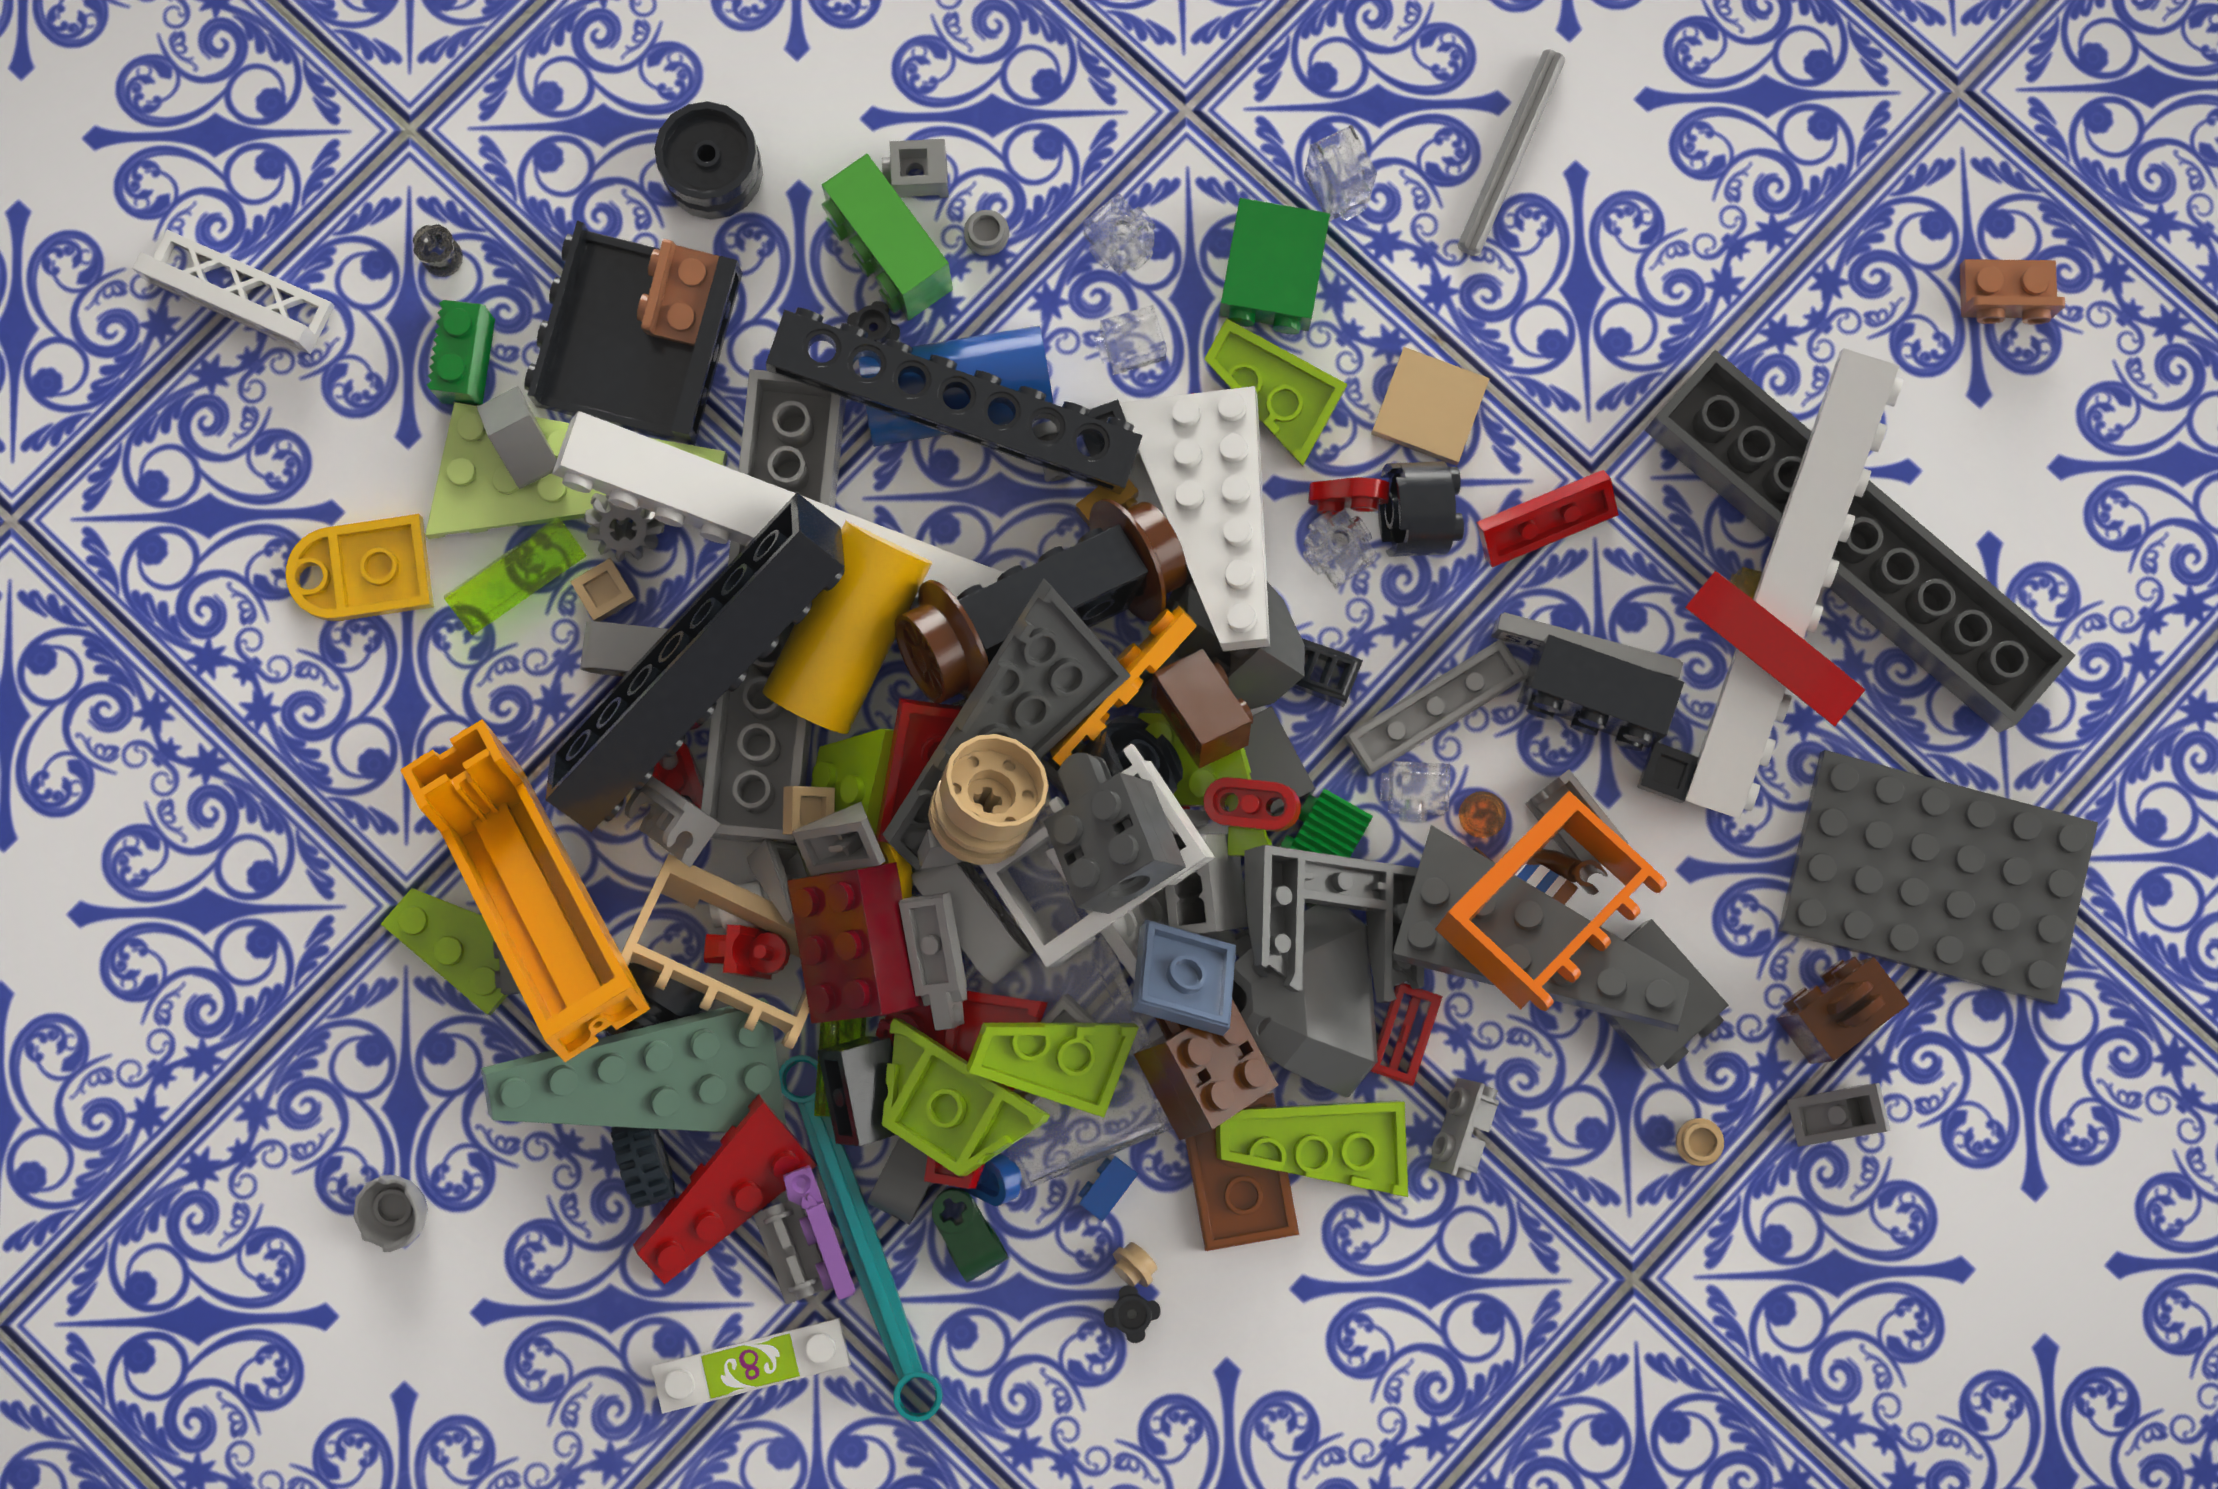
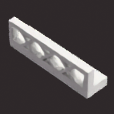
(226, 301)

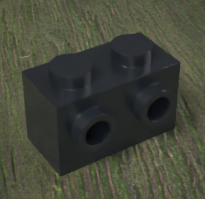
(857, 1088)

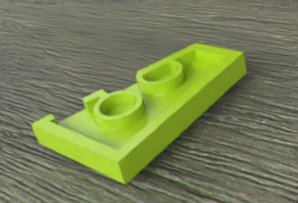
(1291, 393)
(451, 943)

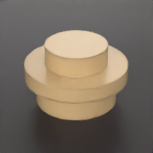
(1699, 1142)
(1134, 1265)

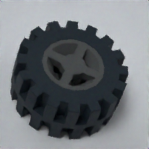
(643, 1165)

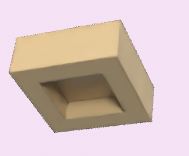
(603, 590)
(805, 805)

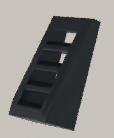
(1332, 657)

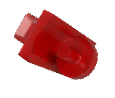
(747, 952)

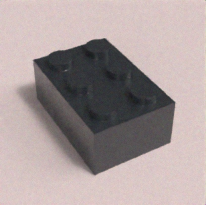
(1599, 693)

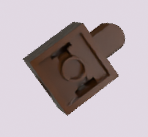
(1841, 1010)
(1204, 1075)

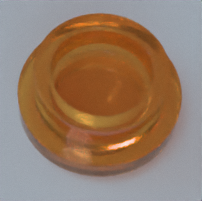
(1482, 814)

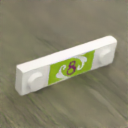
(751, 1365)

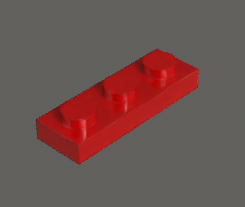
(1547, 518)

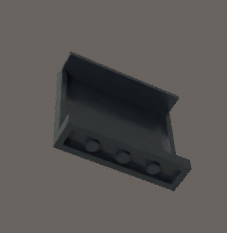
(603, 361)

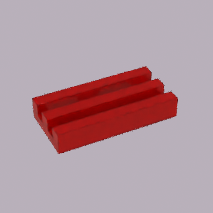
(1416, 995)

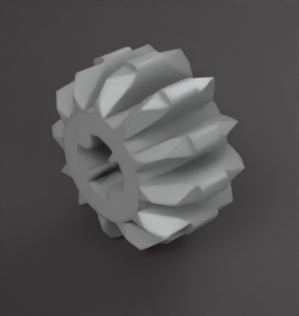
(623, 538)

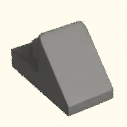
(1839, 1114)

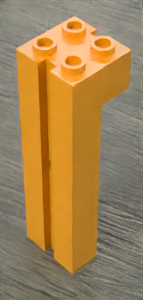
(526, 890)

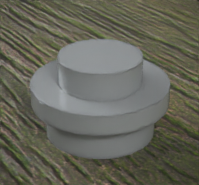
(986, 232)

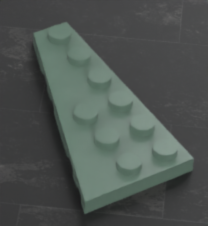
(660, 1076)

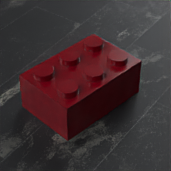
(852, 943)

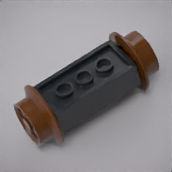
(1117, 566)

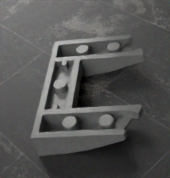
(1286, 878)

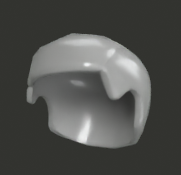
(390, 1212)

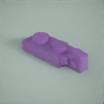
(817, 1228)

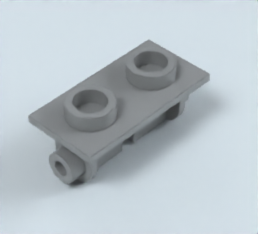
(1454, 1148)
(789, 1252)

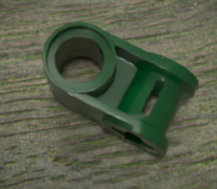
(971, 1241)

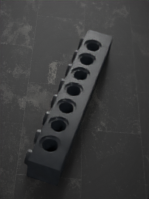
(791, 360)

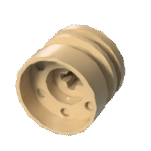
(987, 799)

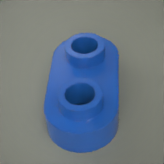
(998, 1181)

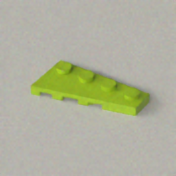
(1330, 1142)

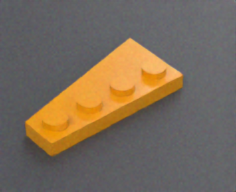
(1166, 635)

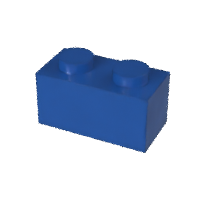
(1108, 1188)

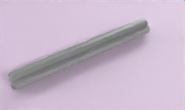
(1511, 152)

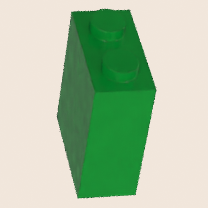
(1274, 266)

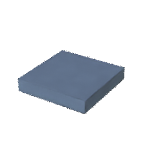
(1184, 977)

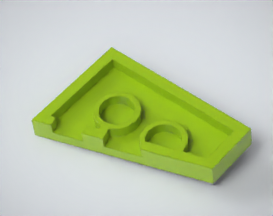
(1056, 1060)

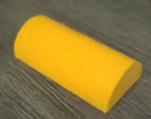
(847, 632)

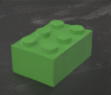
(886, 238)

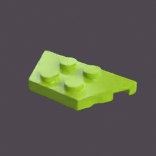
(856, 771)
(948, 1110)

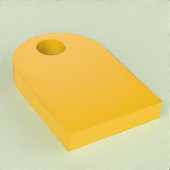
(365, 569)

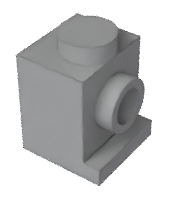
(917, 154)

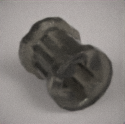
(437, 237)

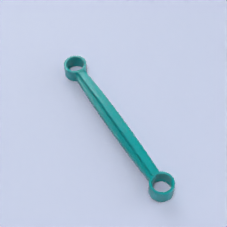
(862, 1246)

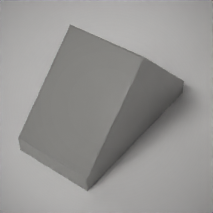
(517, 437)
(839, 842)

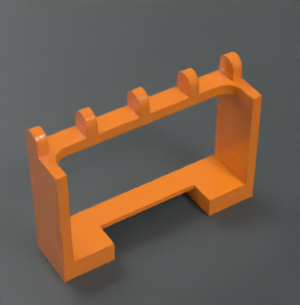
(1601, 843)

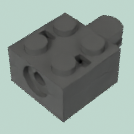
(1110, 835)

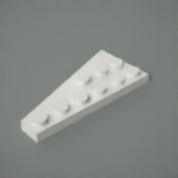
(1209, 483)

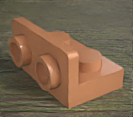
(2009, 290)
(676, 293)

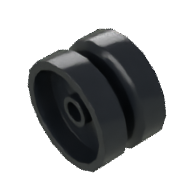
(709, 160)

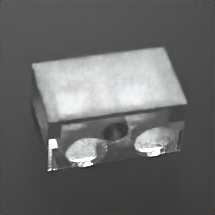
(1340, 174)

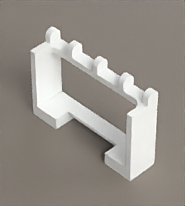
(1082, 934)

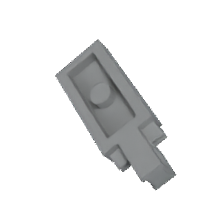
(935, 956)

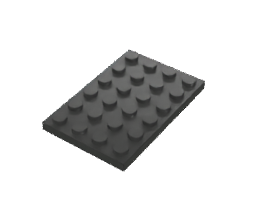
(1938, 877)

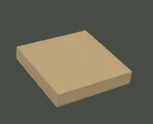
(1430, 406)

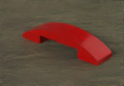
(1775, 648)

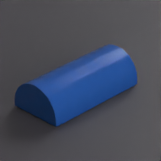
(1011, 355)

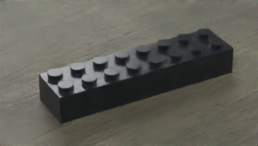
(696, 663)

